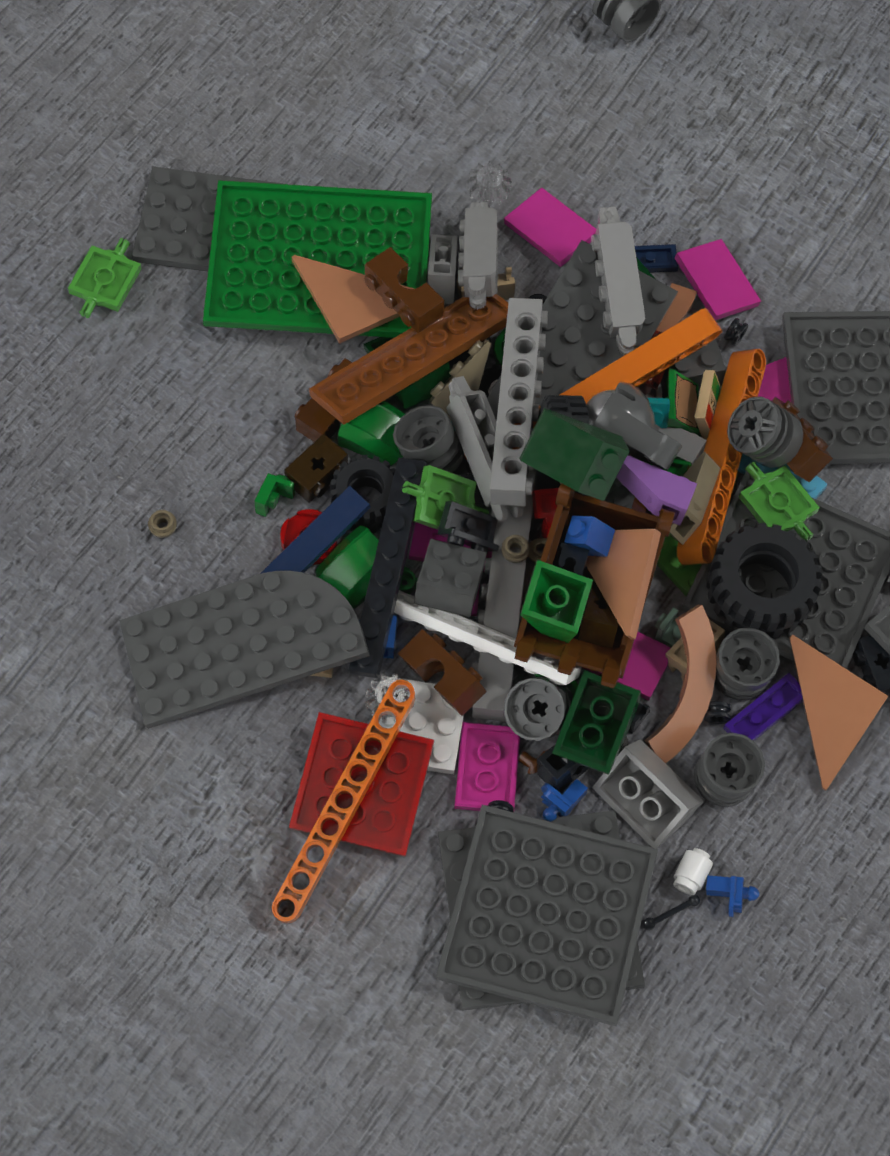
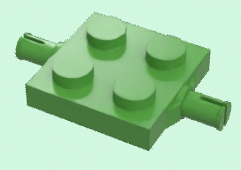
(104, 278)
(437, 488)
(779, 500)

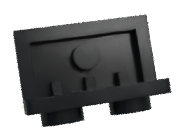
(468, 527)

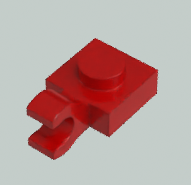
(545, 507)

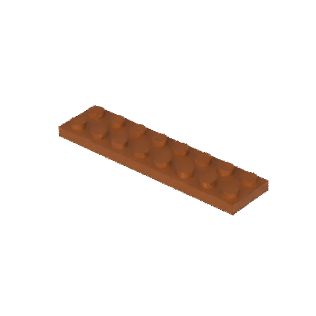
(408, 358)

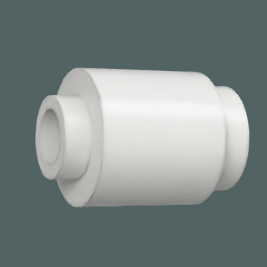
(692, 871)

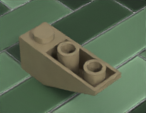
(471, 369)
(704, 473)

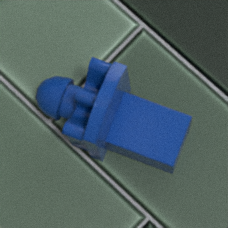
(559, 803)
(733, 888)

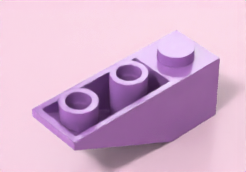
(657, 487)

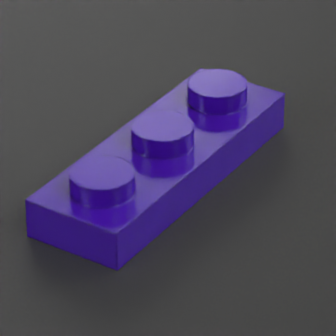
(767, 709)

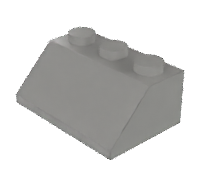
(647, 794)

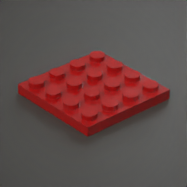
(391, 802)

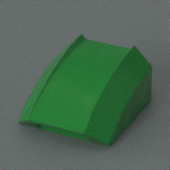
(373, 433)
(351, 565)

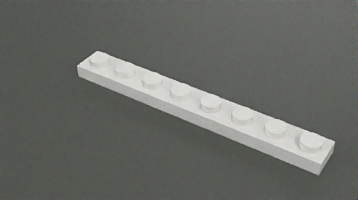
(480, 637)

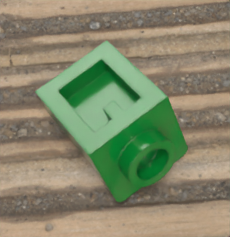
(270, 492)

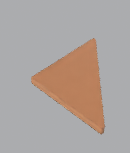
(343, 298)
(626, 574)
(835, 705)

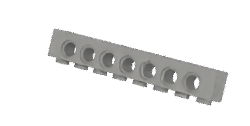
(521, 315)

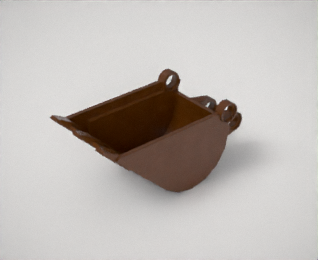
(608, 661)

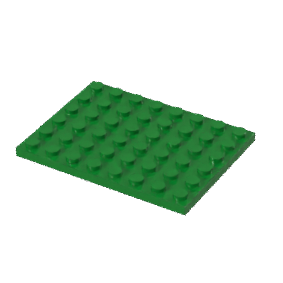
(268, 223)

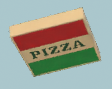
(707, 402)

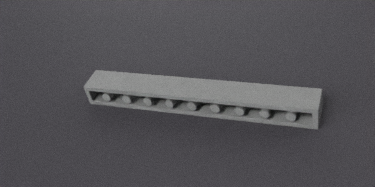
(501, 612)

